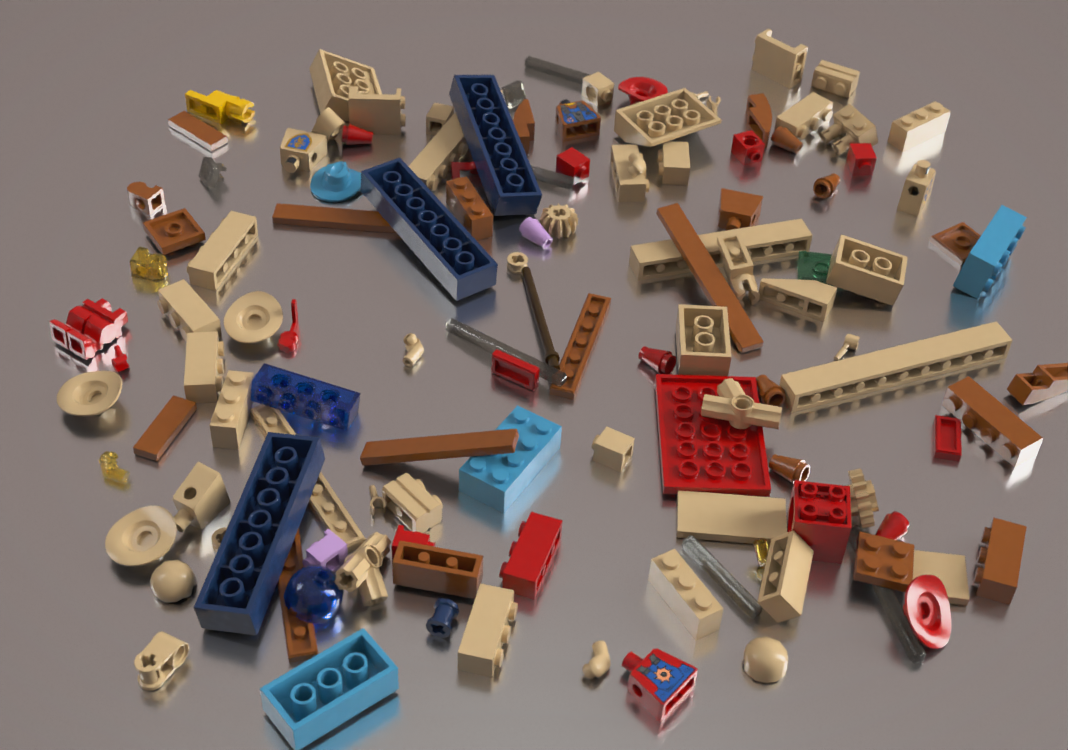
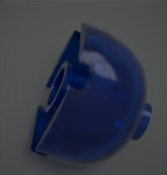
(313, 594)

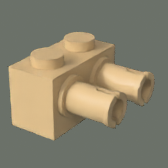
(852, 127)

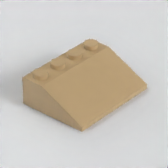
(334, 76)
(663, 118)

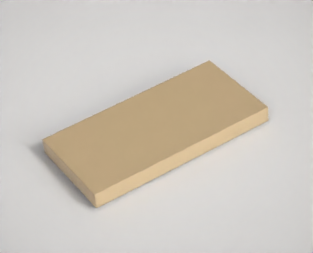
(730, 517)

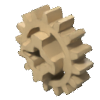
(862, 498)

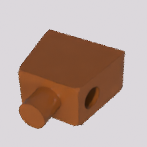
(738, 209)

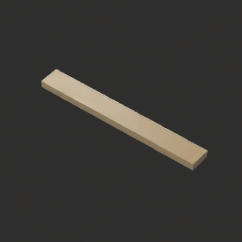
(323, 500)

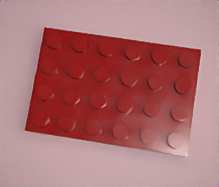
(707, 451)

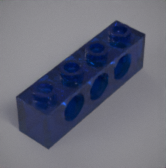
(305, 396)

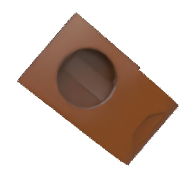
(145, 198)

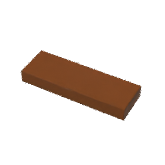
(197, 130)
(165, 428)

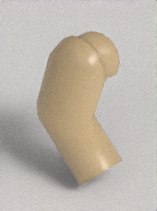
(638, 166)
(413, 348)
(599, 663)

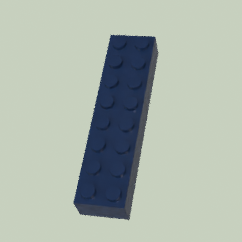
(495, 145)
(429, 228)
(260, 534)

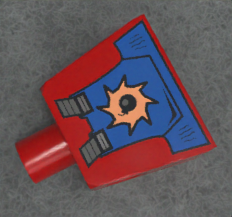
(659, 681)

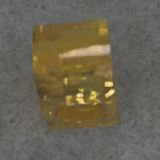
(148, 266)

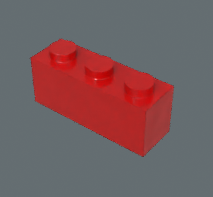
(531, 555)

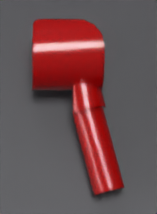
(119, 362)

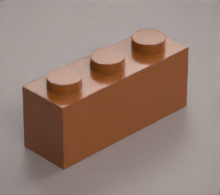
(469, 208)
(1000, 560)
(437, 569)

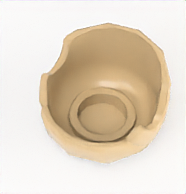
(172, 581)
(765, 659)

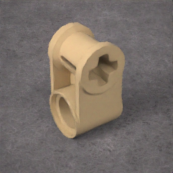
(328, 124)
(160, 660)

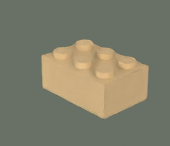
(867, 270)
(703, 340)

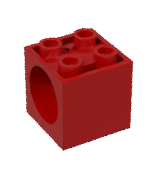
(821, 518)

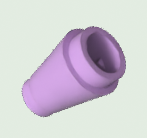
(535, 232)

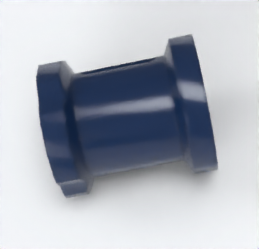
(442, 618)

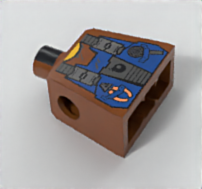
(576, 120)

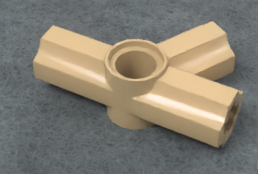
(739, 408)
(363, 571)

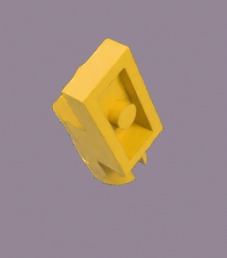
(219, 107)

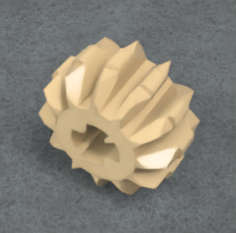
(559, 220)

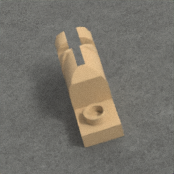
(738, 267)

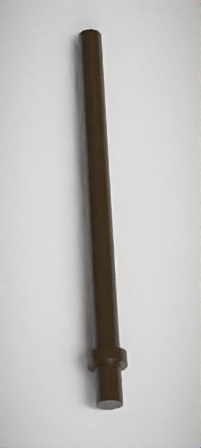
(551, 356)

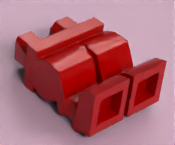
(89, 327)

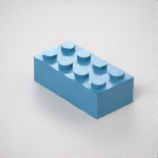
(990, 252)
(503, 477)
(329, 689)

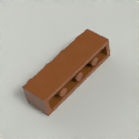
(992, 421)

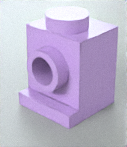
(327, 552)

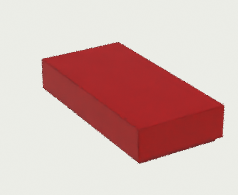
(515, 370)
(947, 438)

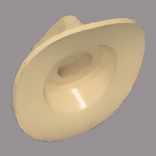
(253, 317)
(89, 393)
(141, 536)

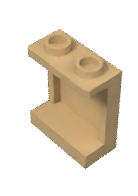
(778, 60)
(377, 112)

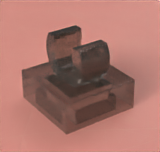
(514, 93)
(210, 172)

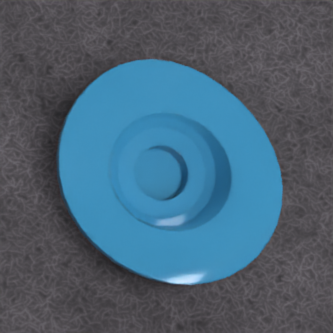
(335, 182)

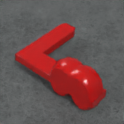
(456, 167)
(288, 339)

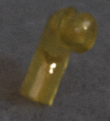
(110, 470)
(761, 549)

